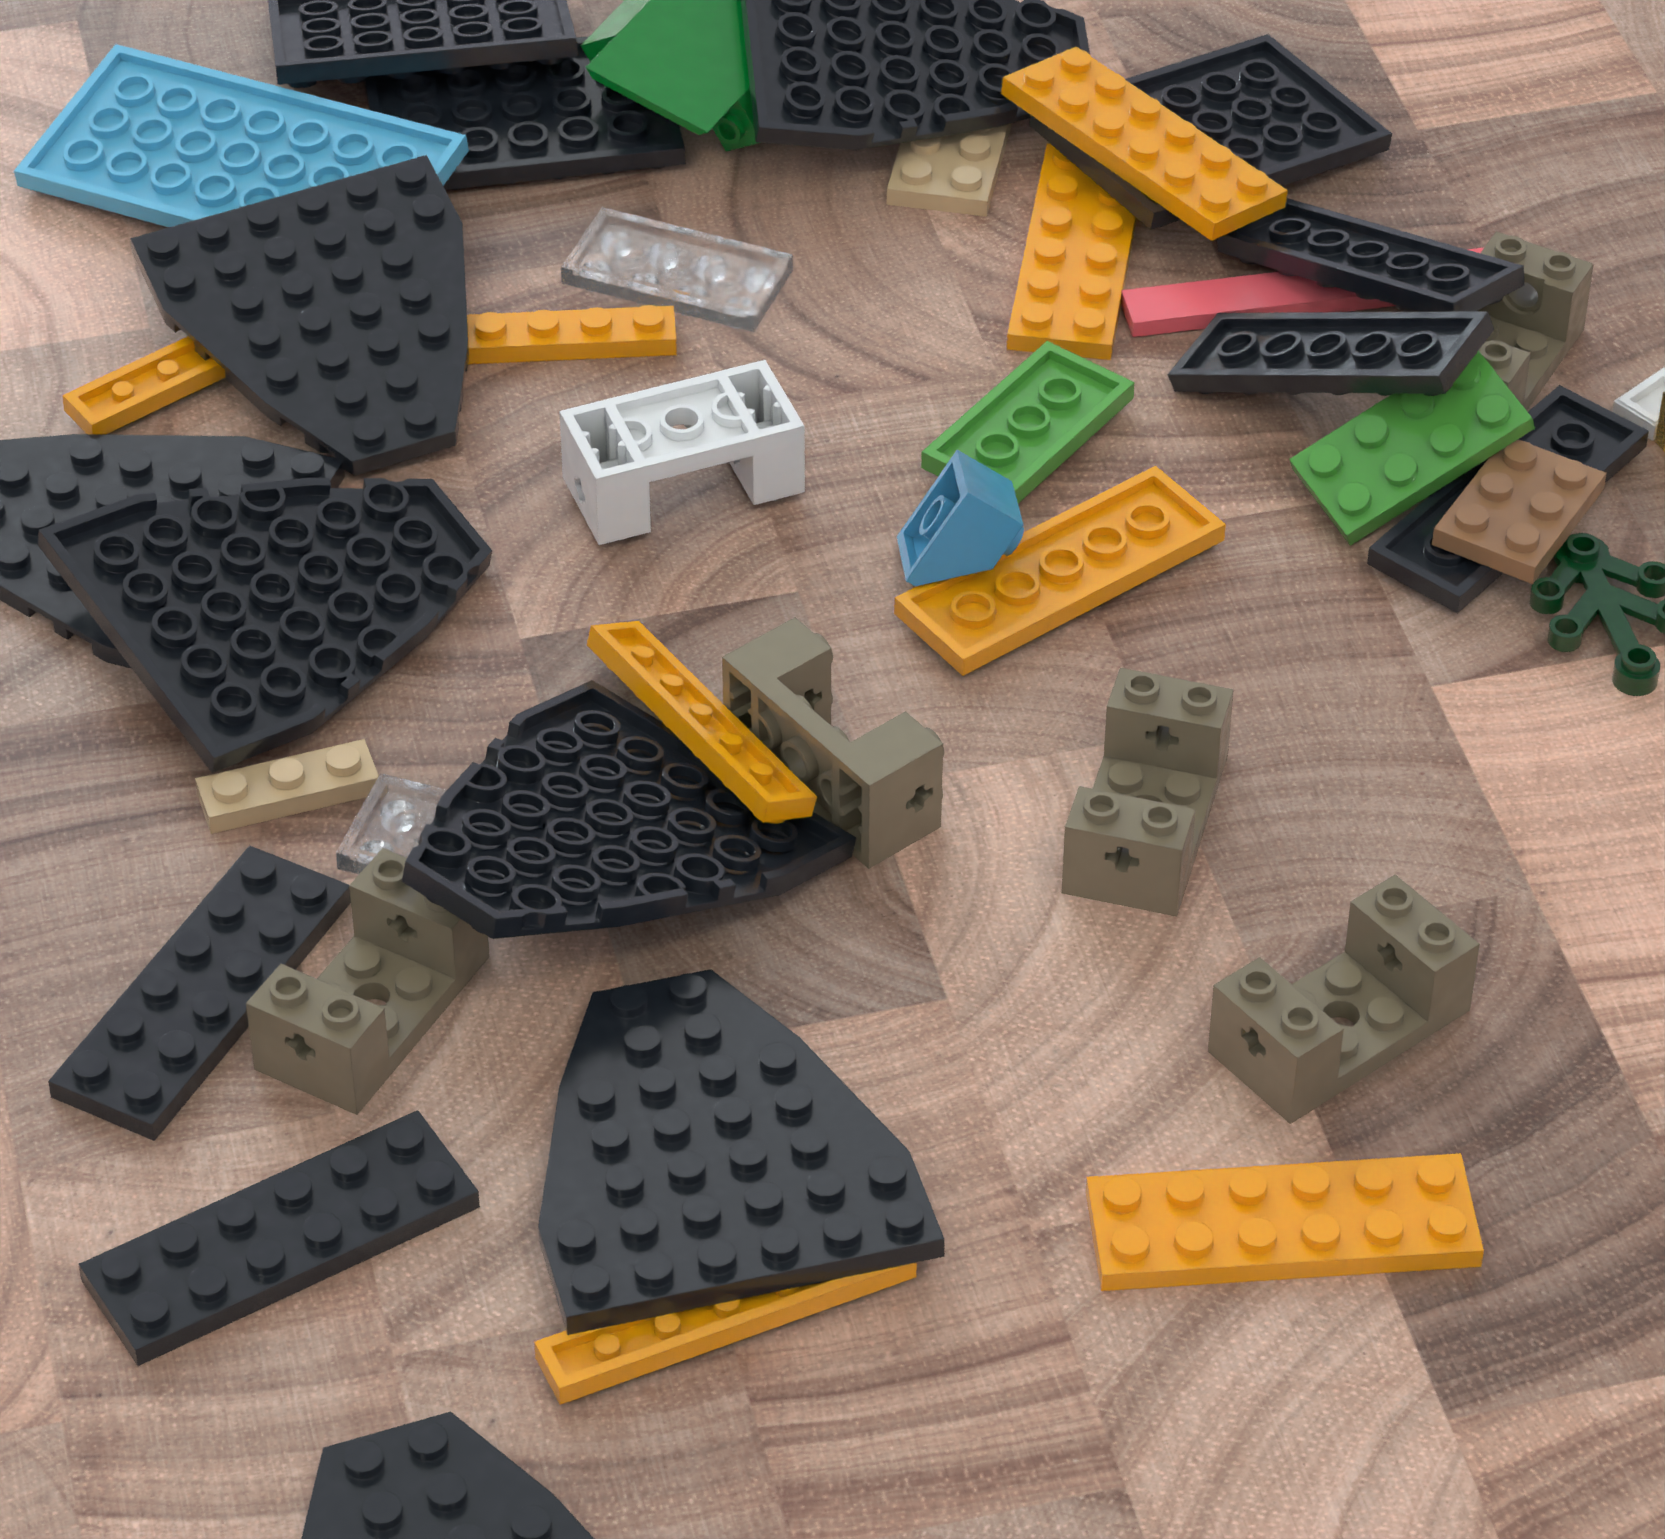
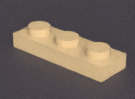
(286, 786)

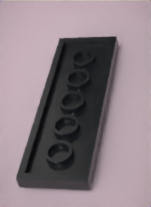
(1373, 260)
(1332, 352)
(1562, 425)
(194, 993)
(278, 1237)

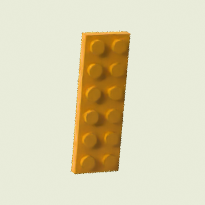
(1144, 143)
(1071, 264)
(1062, 570)
(1283, 1222)

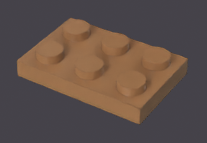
(1519, 510)

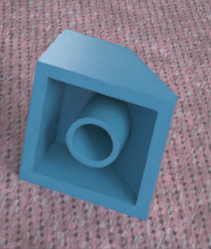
(960, 524)

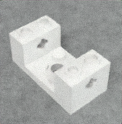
(629, 440)

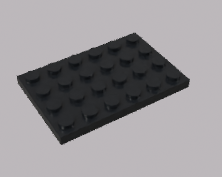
(410, 36)
(1255, 104)
(532, 121)

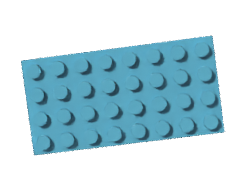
(198, 141)

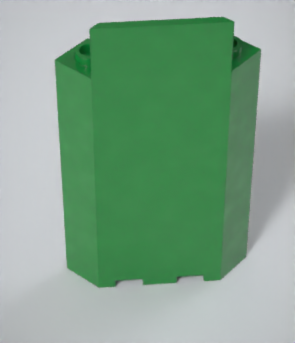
(680, 63)

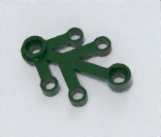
(1588, 562)

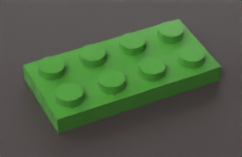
(1034, 418)
(1409, 449)

